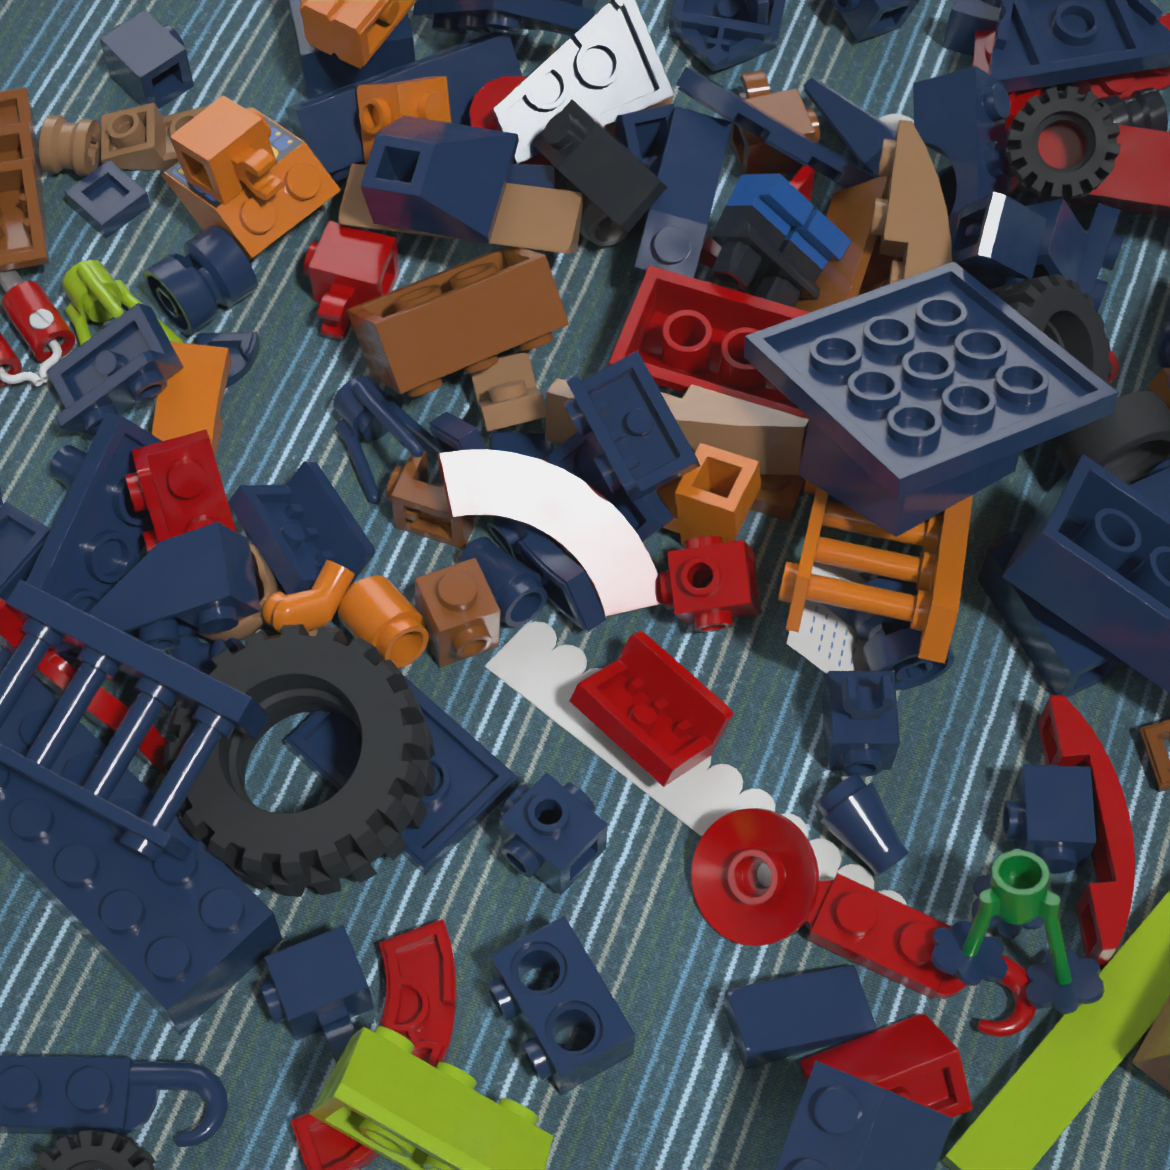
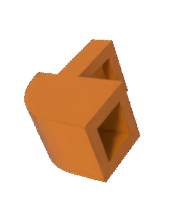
(712, 496)

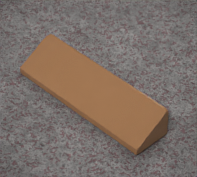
(526, 218)

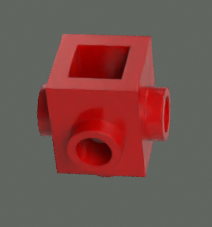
(732, 585)

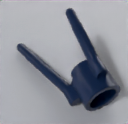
(372, 415)

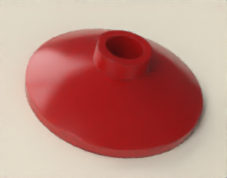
(728, 883)

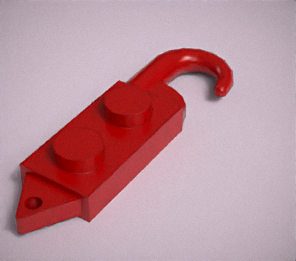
(899, 946)

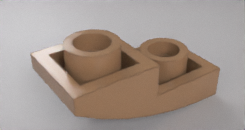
(140, 137)

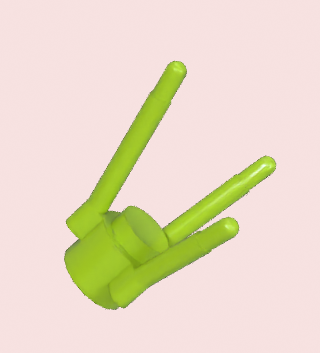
(98, 298)

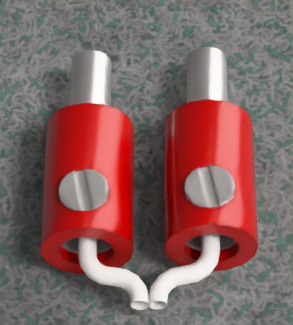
(38, 325)

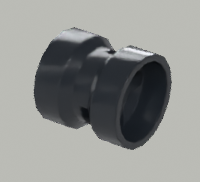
(1142, 109)

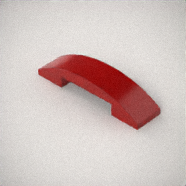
(1104, 904)

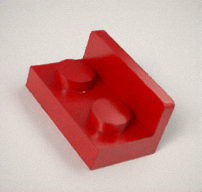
(178, 487)

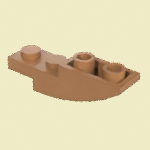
(914, 214)

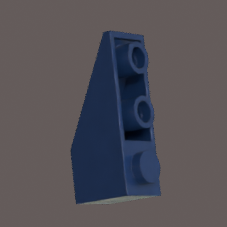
(182, 588)

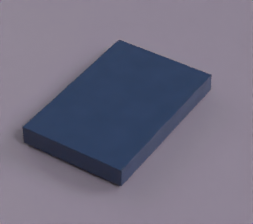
(466, 779)

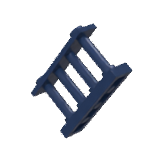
(159, 684)

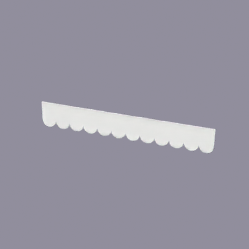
(696, 797)

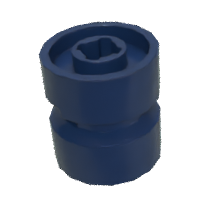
(205, 276)
(893, 644)

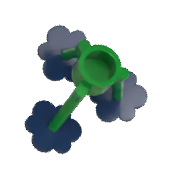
(1012, 900)

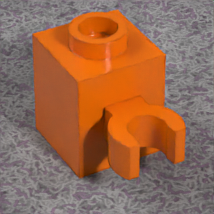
(227, 152)

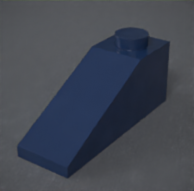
(680, 216)

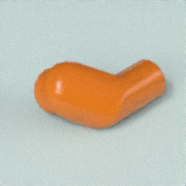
(311, 606)

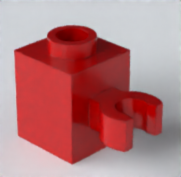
(349, 270)

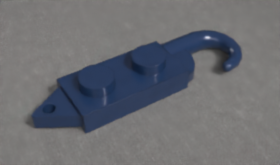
(100, 1095)

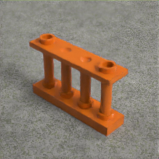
(936, 573)

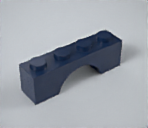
(966, 121)

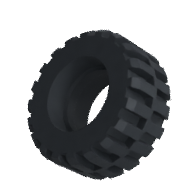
(362, 818)

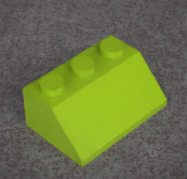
(423, 1112)

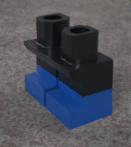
(776, 238)

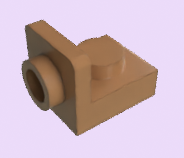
(508, 392)

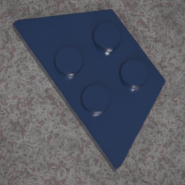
(1075, 41)

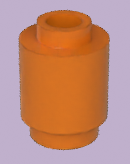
(384, 619)

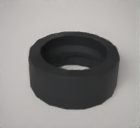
(1125, 442)

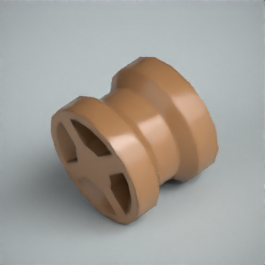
(69, 145)

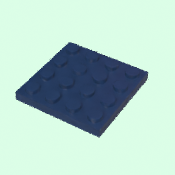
(928, 378)

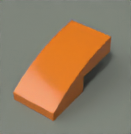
(193, 394)

